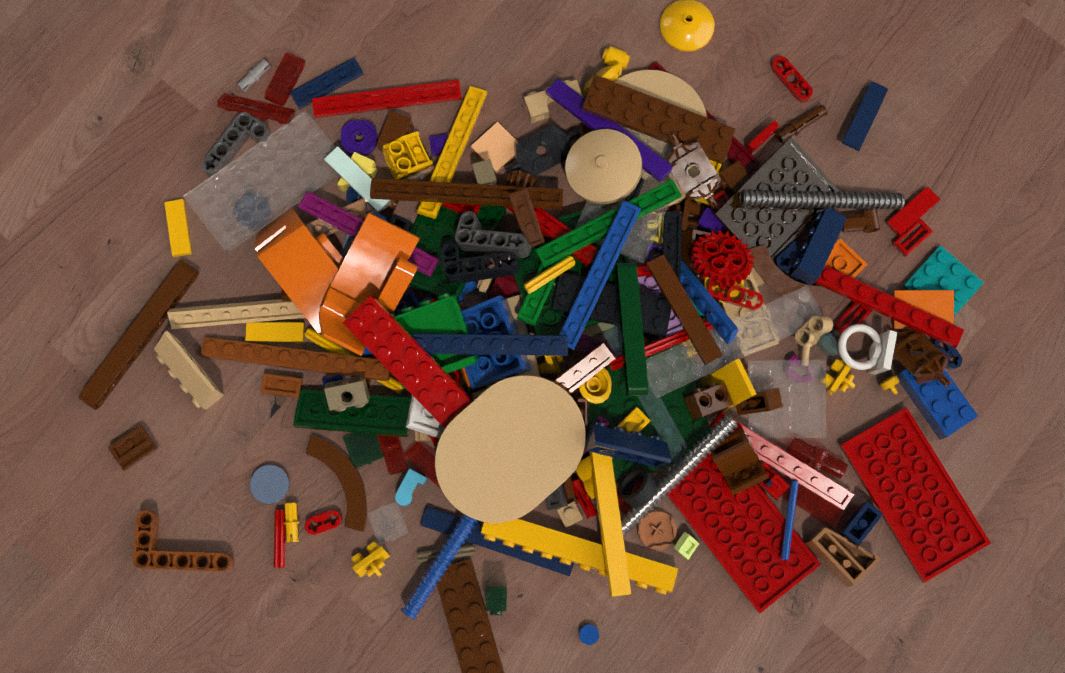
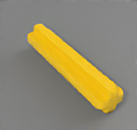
(549, 274)

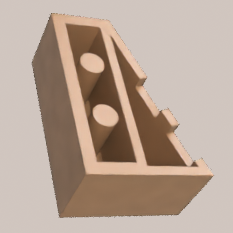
(842, 557)

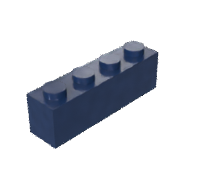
(818, 246)

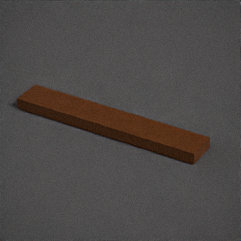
(684, 309)

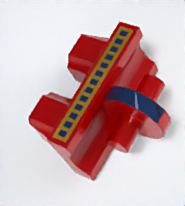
(774, 485)

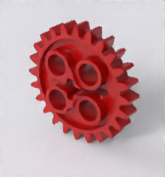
(722, 258)

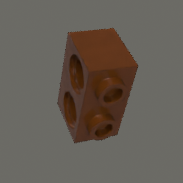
(708, 400)

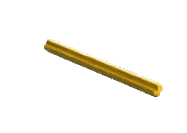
(336, 349)

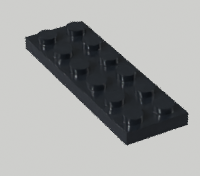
(654, 308)

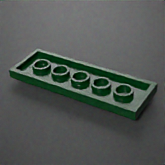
(379, 416)

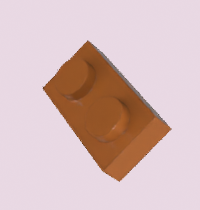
(281, 385)

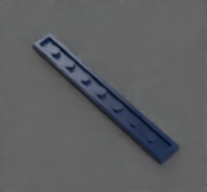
(445, 523)

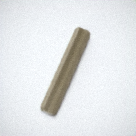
(426, 556)

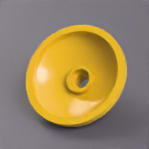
(683, 34)

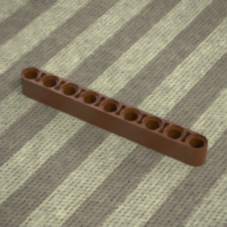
(138, 335)

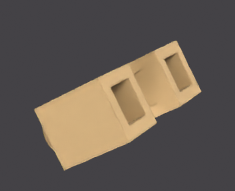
(537, 103)

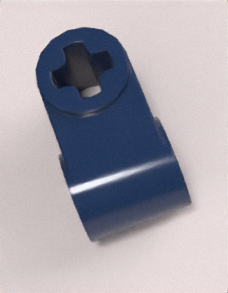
(788, 257)

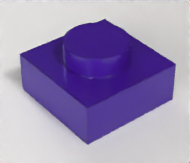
(437, 144)

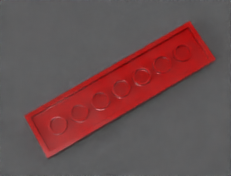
(407, 361)

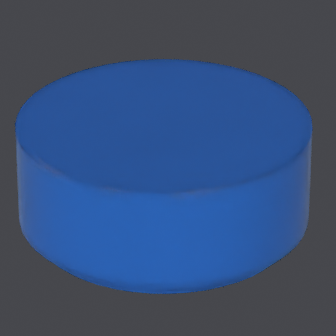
(589, 634)

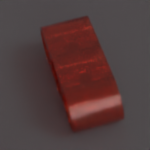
(284, 79)

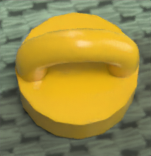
(890, 383)

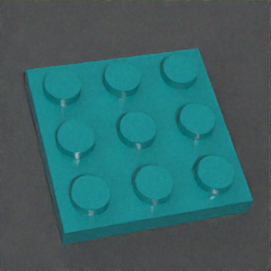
(945, 272)

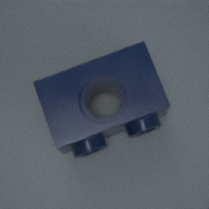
(860, 523)

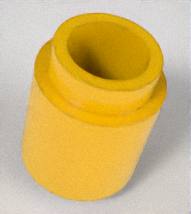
(616, 56)

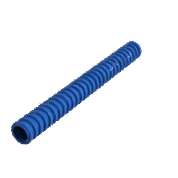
(439, 566)

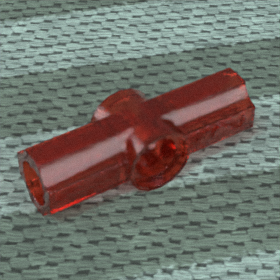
(817, 457)

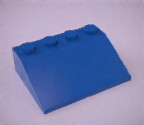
(493, 318)

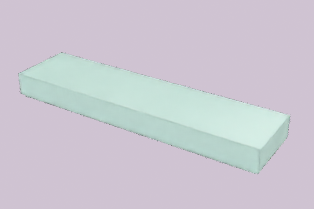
(354, 177)

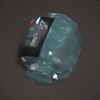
(829, 343)

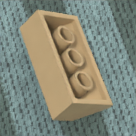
(188, 371)

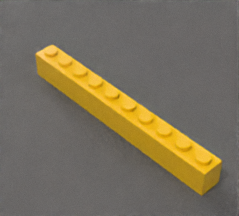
(578, 551)

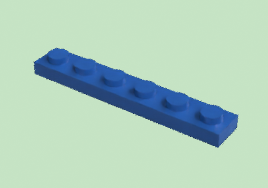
(707, 305)

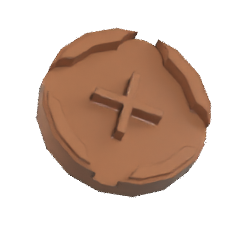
(657, 530)

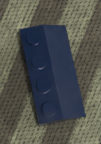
(626, 446)

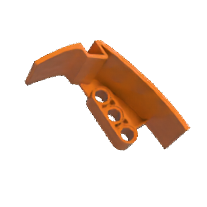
(299, 262)
(374, 267)

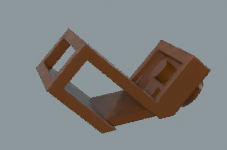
(739, 462)

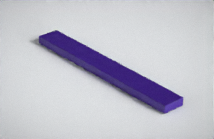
(573, 103)

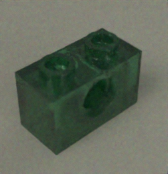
(496, 599)

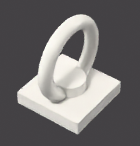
(880, 351)

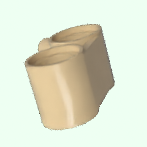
(814, 332)

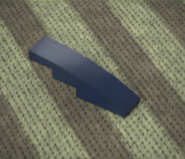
(864, 116)

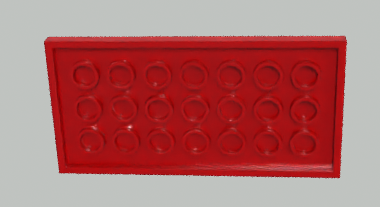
(915, 495)
(742, 534)

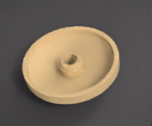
(603, 166)

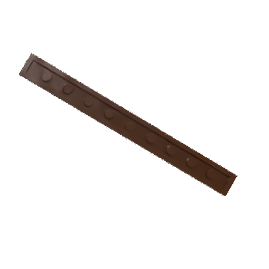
(461, 193)

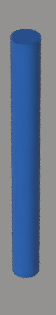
(789, 520)

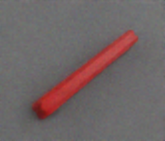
(658, 345)

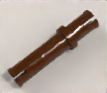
(795, 127)

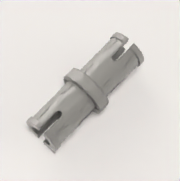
(253, 75)

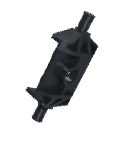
(556, 145)

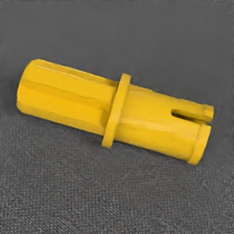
(291, 522)

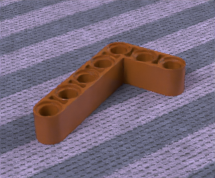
(173, 556)

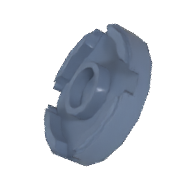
(269, 484)

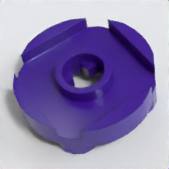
(359, 128)

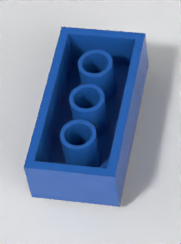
(941, 407)

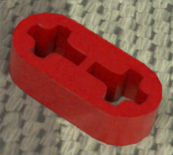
(322, 518)

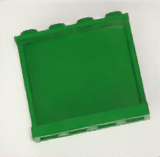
(439, 318)

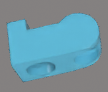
(408, 487)

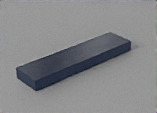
(326, 83)

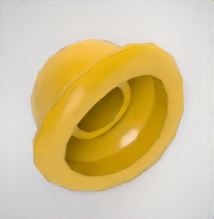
(597, 387)

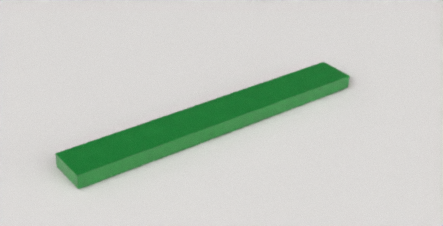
(599, 227)

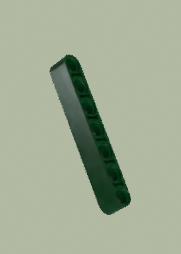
(631, 329)

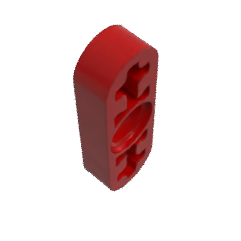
(791, 86)
(719, 296)

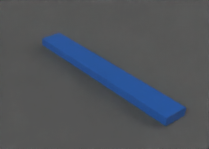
(599, 272)

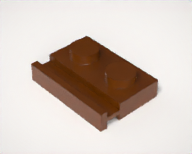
(132, 448)

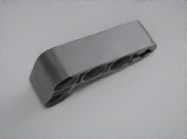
(233, 147)
(512, 242)

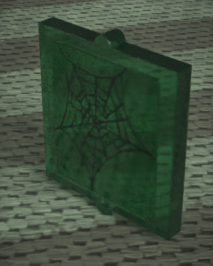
(363, 448)

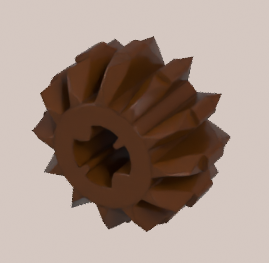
(521, 179)

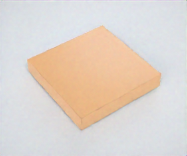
(495, 145)

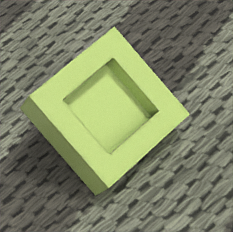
(686, 545)

